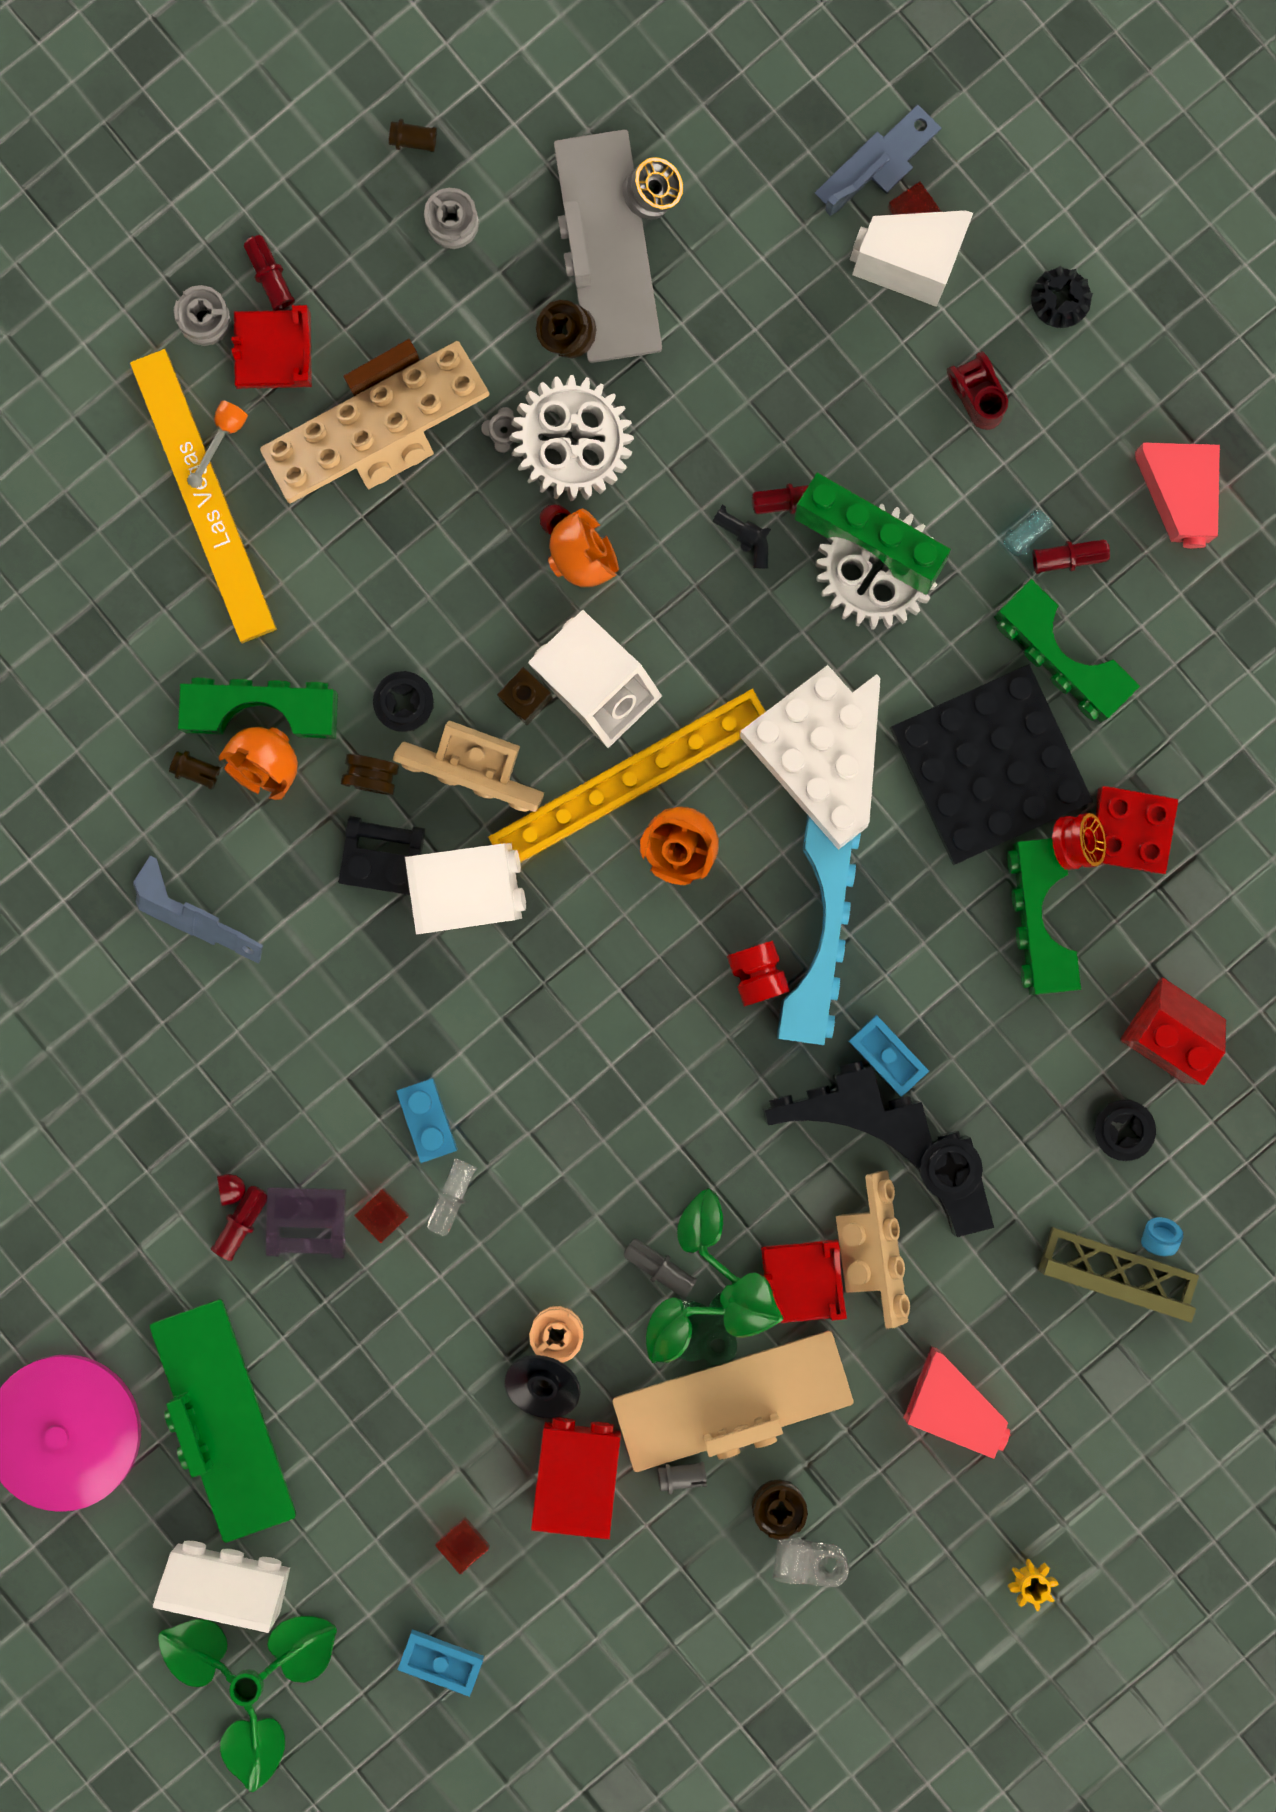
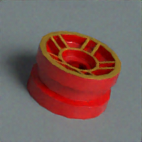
(1079, 841)

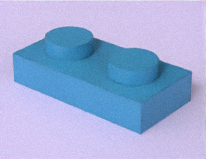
(888, 1055)
(427, 1120)
(441, 1663)

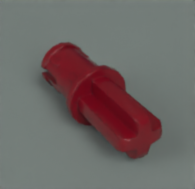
(268, 273)
(777, 499)
(1070, 556)
(240, 1223)

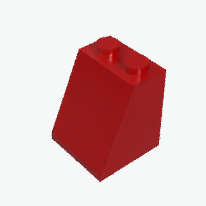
(1178, 1034)
(576, 1479)

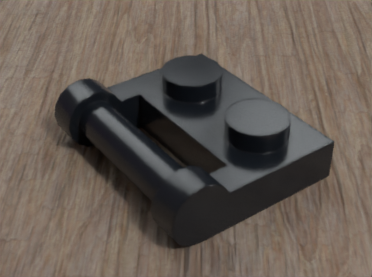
(375, 868)

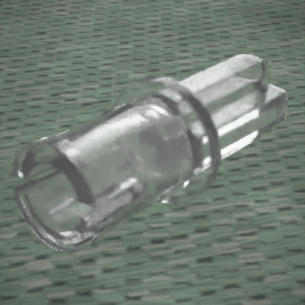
(451, 1197)

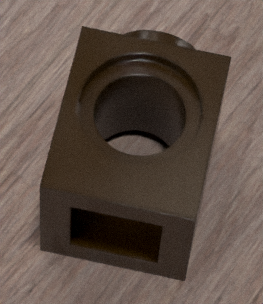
(525, 696)

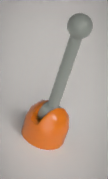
(228, 420)

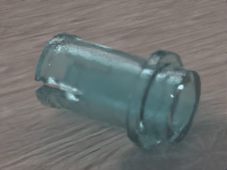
(1027, 533)

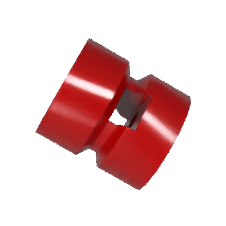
(758, 973)

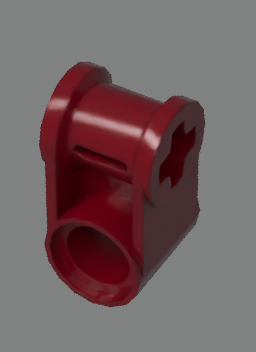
(978, 383)

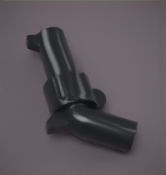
(748, 535)

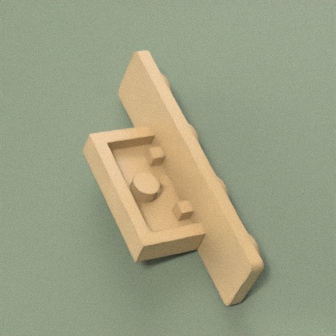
(472, 761)
(872, 1251)

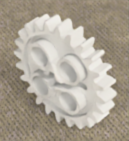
(569, 404)
(866, 605)

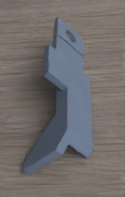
(879, 159)
(154, 901)

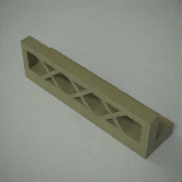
(1114, 1288)

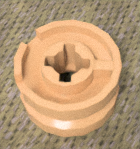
(557, 1318)

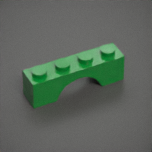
(842, 514)
(1030, 621)
(211, 707)
(1048, 964)

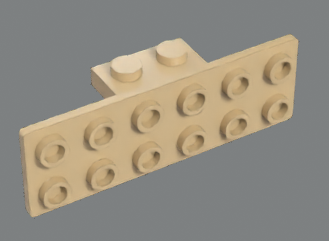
(378, 428)
(733, 1403)

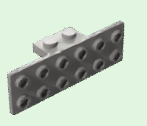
(607, 245)

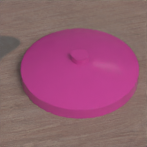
(66, 1432)

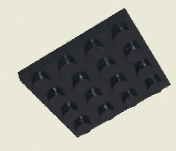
(991, 764)

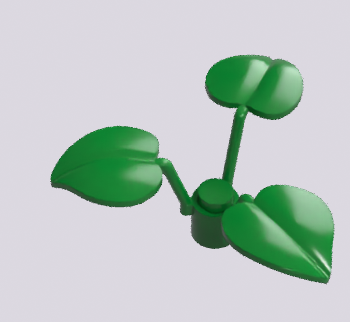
(746, 1304)
(301, 1648)

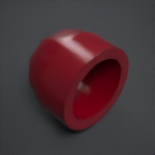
(549, 519)
(230, 1188)

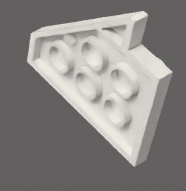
(823, 750)

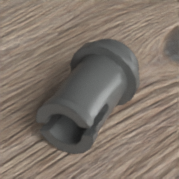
(681, 1477)

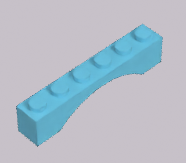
(806, 1008)

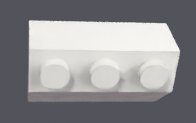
(222, 1586)

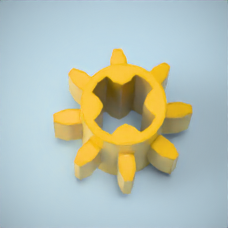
(1023, 1580)

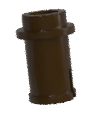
(412, 136)
(194, 769)

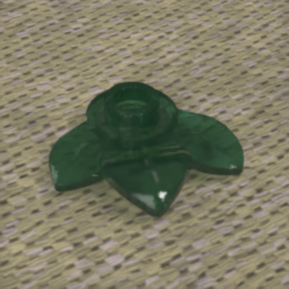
(706, 1329)

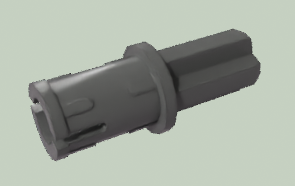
(660, 1268)

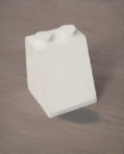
(911, 252)
(595, 678)
(465, 887)

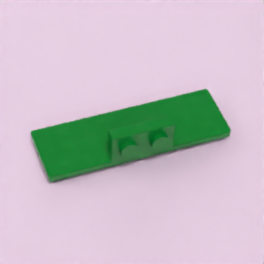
(220, 1421)

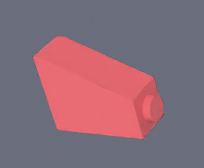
(1184, 489)
(954, 1409)

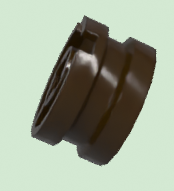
(579, 324)
(370, 774)
(768, 1498)

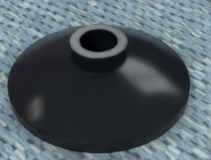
(542, 1386)

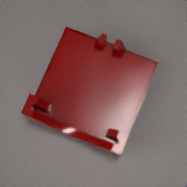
(272, 348)
(1136, 828)
(805, 1280)

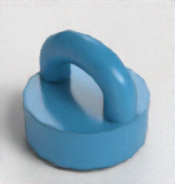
(1162, 1237)

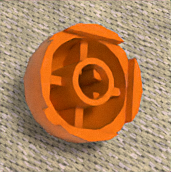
(580, 552)
(261, 760)
(680, 845)

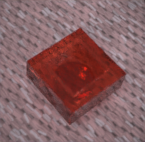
(913, 201)
(382, 1215)
(462, 1545)

